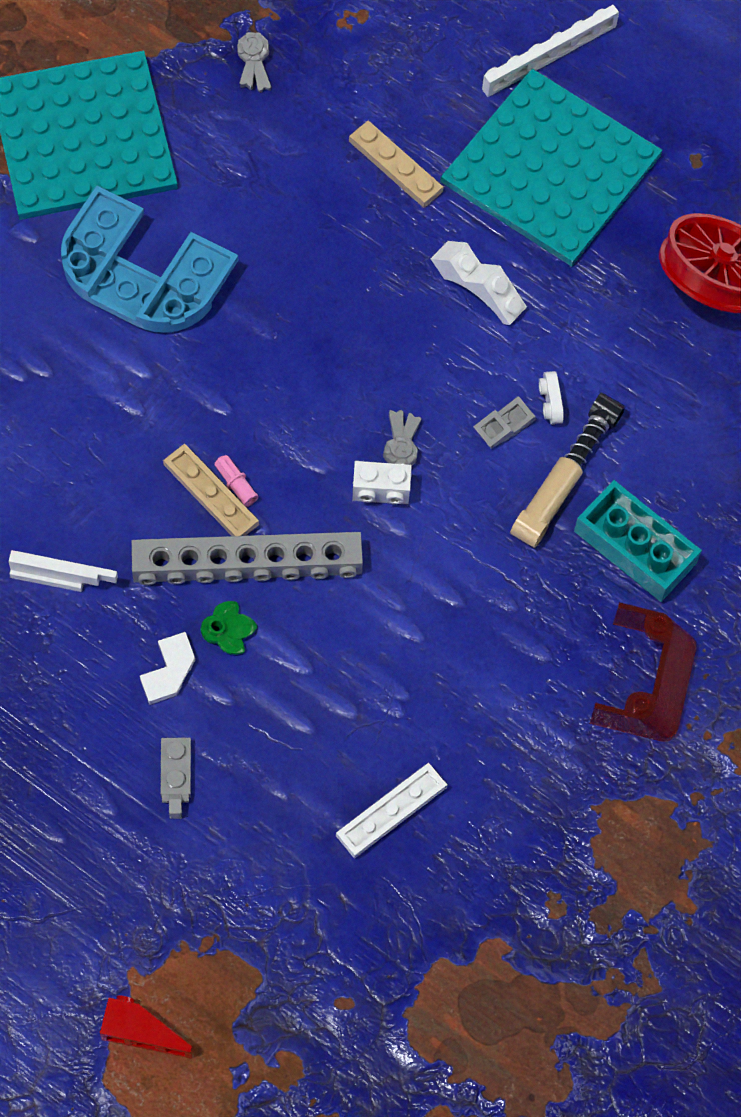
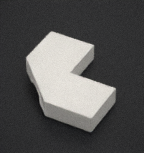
(168, 680)

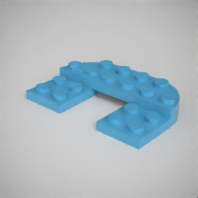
(129, 291)

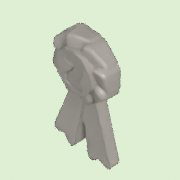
(253, 50)
(401, 448)

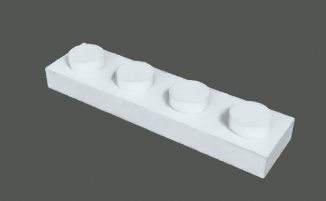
(391, 810)

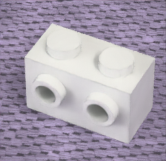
(381, 482)

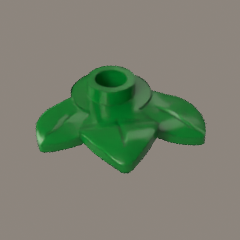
(232, 627)

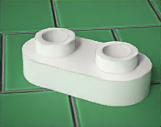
(550, 388)

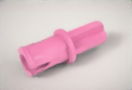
(236, 480)

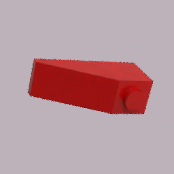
(136, 1027)

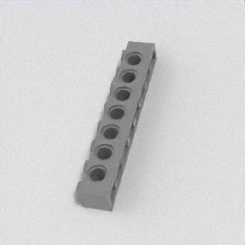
(234, 548)

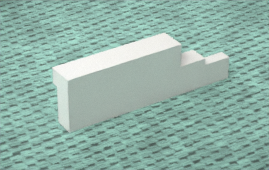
(56, 572)

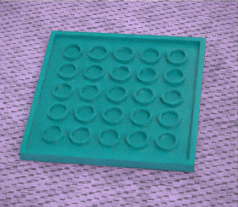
(81, 131)
(551, 166)

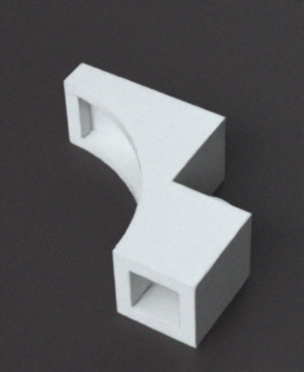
(487, 281)

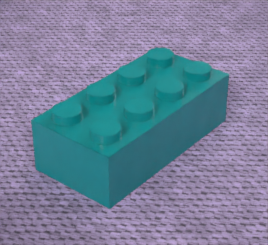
(637, 540)

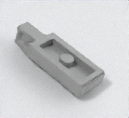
(175, 774)

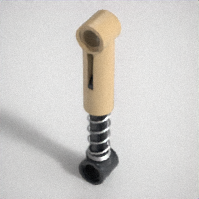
(534, 521)

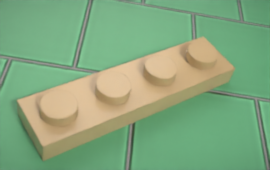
(396, 164)
(210, 492)

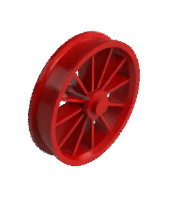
(707, 245)

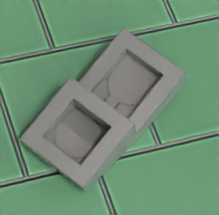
(505, 423)

